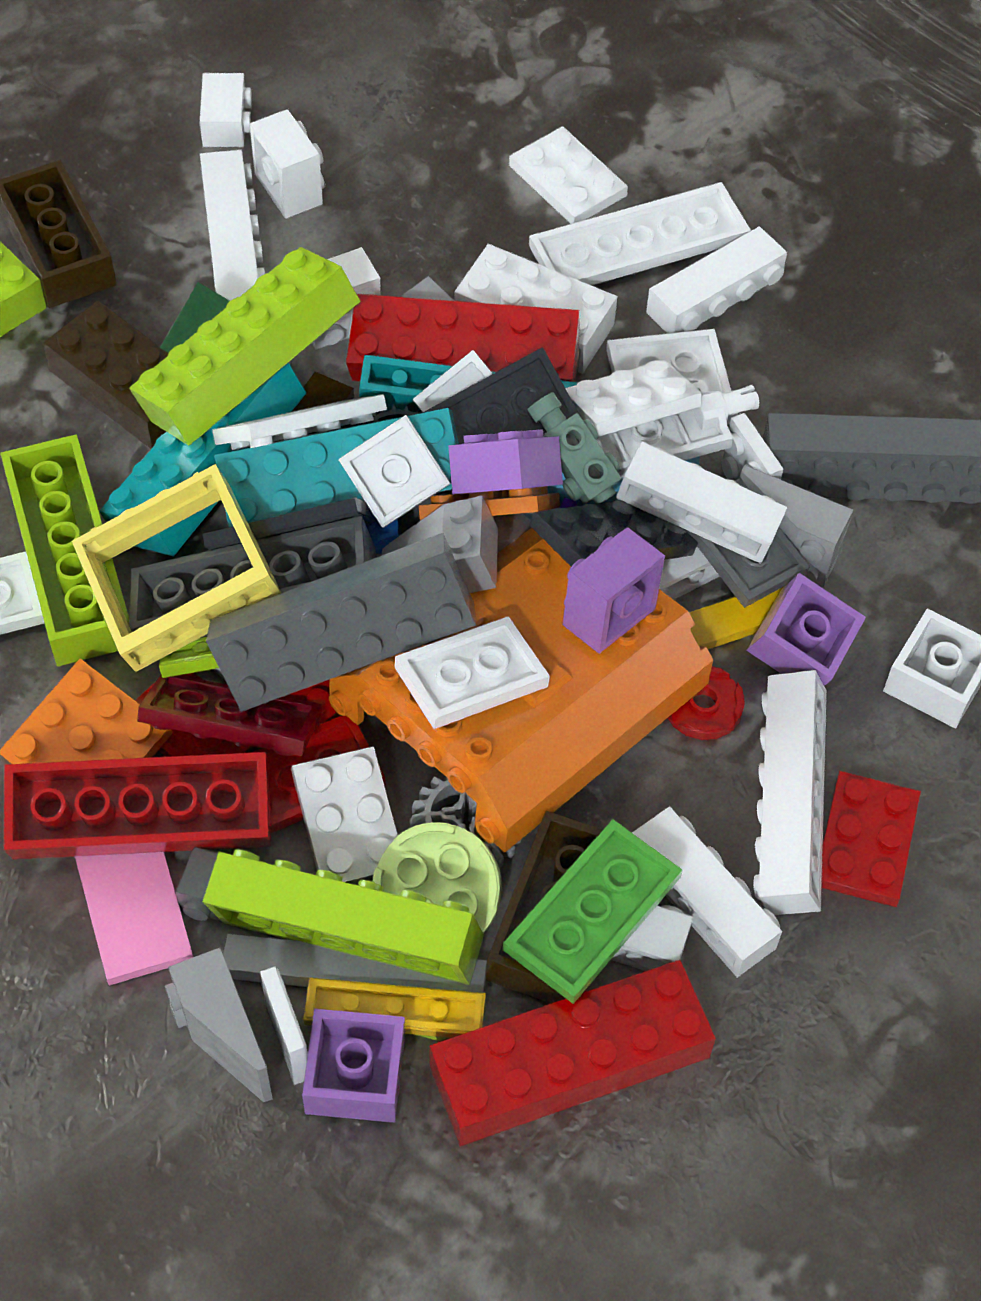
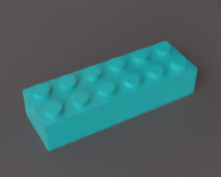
(174, 461)
(307, 469)

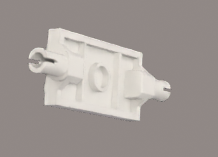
(681, 434)

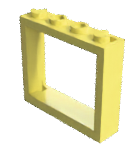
(193, 618)

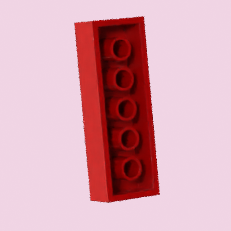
(450, 330)
(136, 805)
(570, 1052)

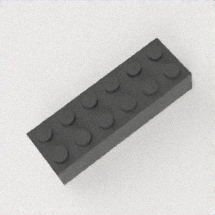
(878, 456)
(292, 558)
(341, 622)

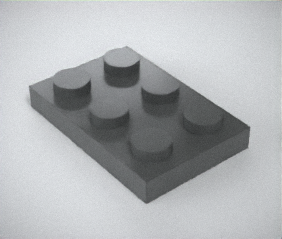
(748, 578)

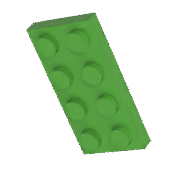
(592, 911)

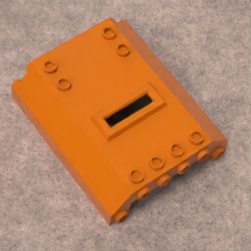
(555, 740)

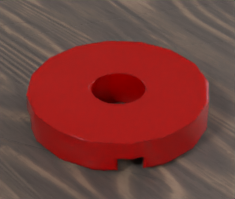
(715, 720)

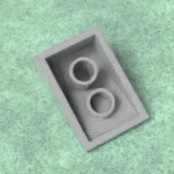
(810, 521)
(470, 536)
(210, 1007)

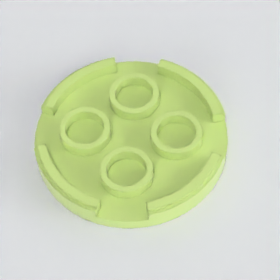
(443, 866)

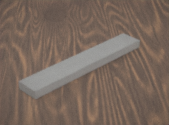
(301, 960)

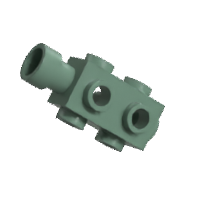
(578, 458)

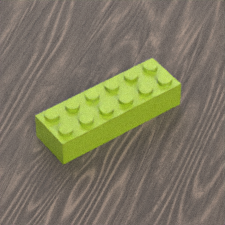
(244, 344)
(52, 510)
(344, 915)

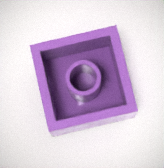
(505, 462)
(612, 589)
(806, 630)
(354, 1065)

